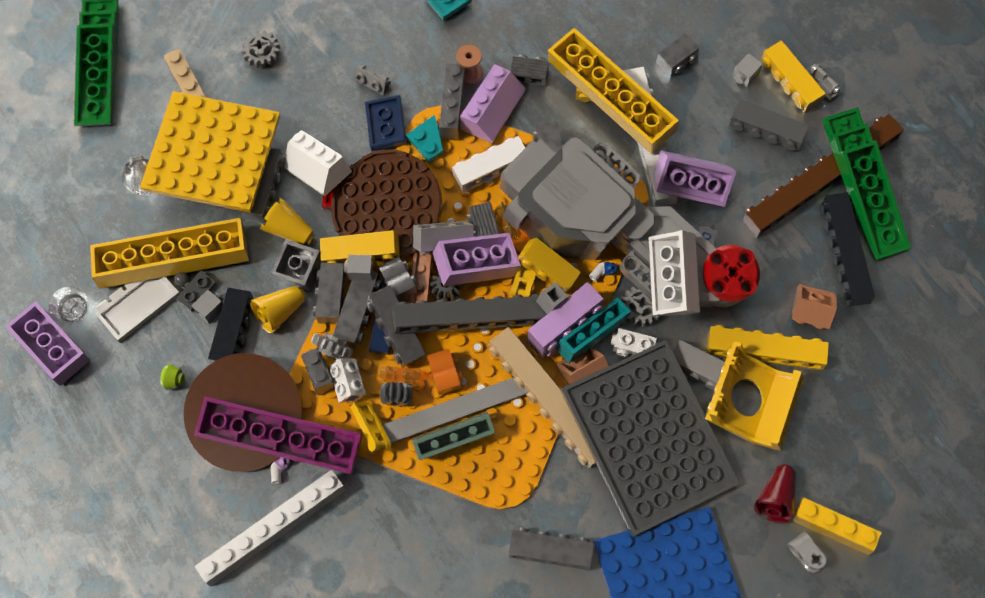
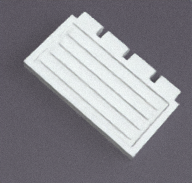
(135, 305)

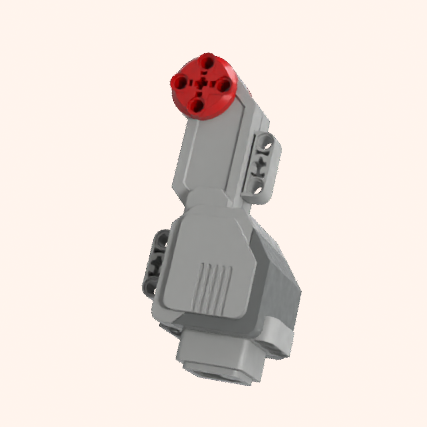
(584, 204)

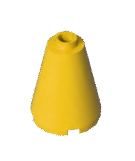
(287, 224)
(277, 307)

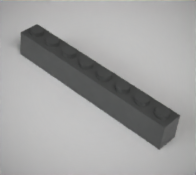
(466, 314)

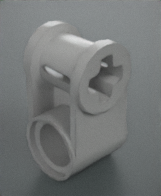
(806, 551)

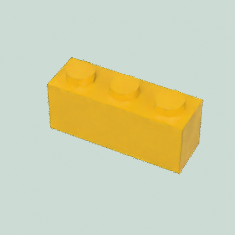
(548, 264)

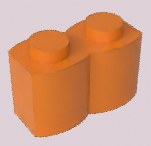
(444, 372)

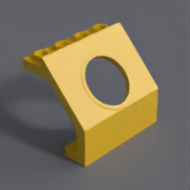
(778, 399)

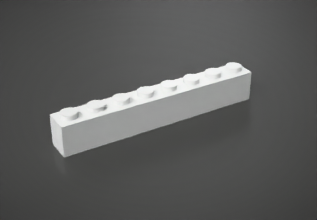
(650, 160)
(270, 528)

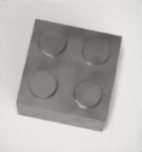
(297, 265)

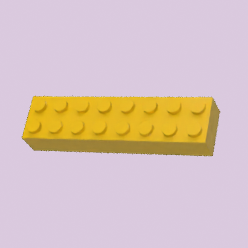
(613, 90)
(169, 253)

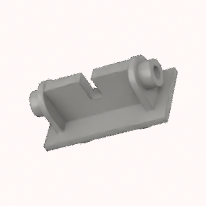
(368, 78)
(827, 84)

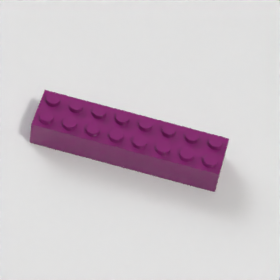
(278, 435)

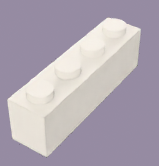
(486, 165)

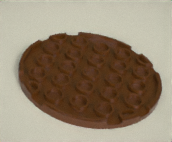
(387, 194)
(244, 381)

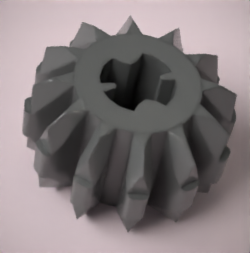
(443, 292)
(396, 394)

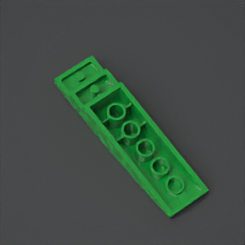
(96, 62)
(866, 182)

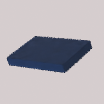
(385, 123)

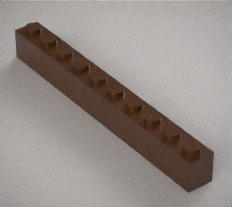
(811, 182)

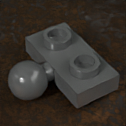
(193, 289)

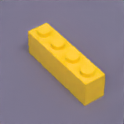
(792, 76)
(378, 244)
(836, 526)

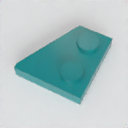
(426, 139)

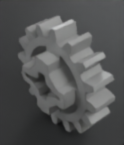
(260, 49)
(634, 302)
(332, 346)

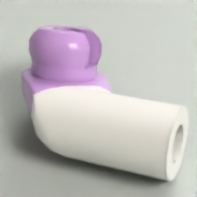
(277, 468)

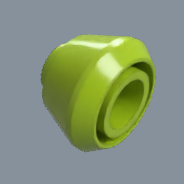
(171, 377)

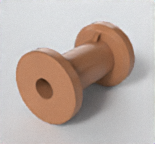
(469, 57)

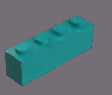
(593, 330)

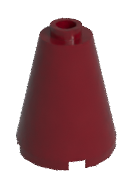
(778, 496)

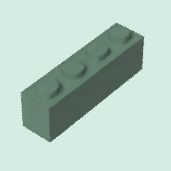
(453, 436)

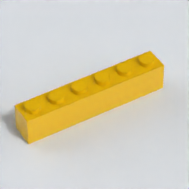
(770, 348)

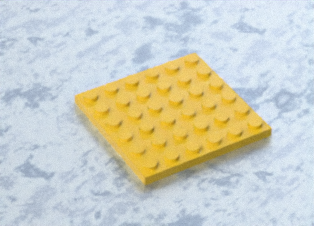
(210, 151)

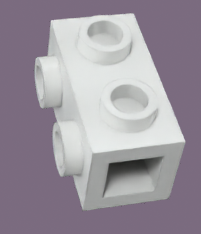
(630, 342)
(347, 380)

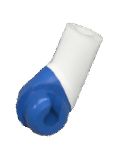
(603, 268)

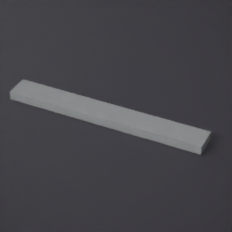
(453, 410)

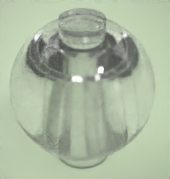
(133, 174)
(68, 305)

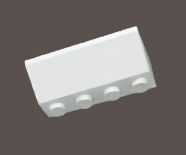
(315, 163)
(674, 274)

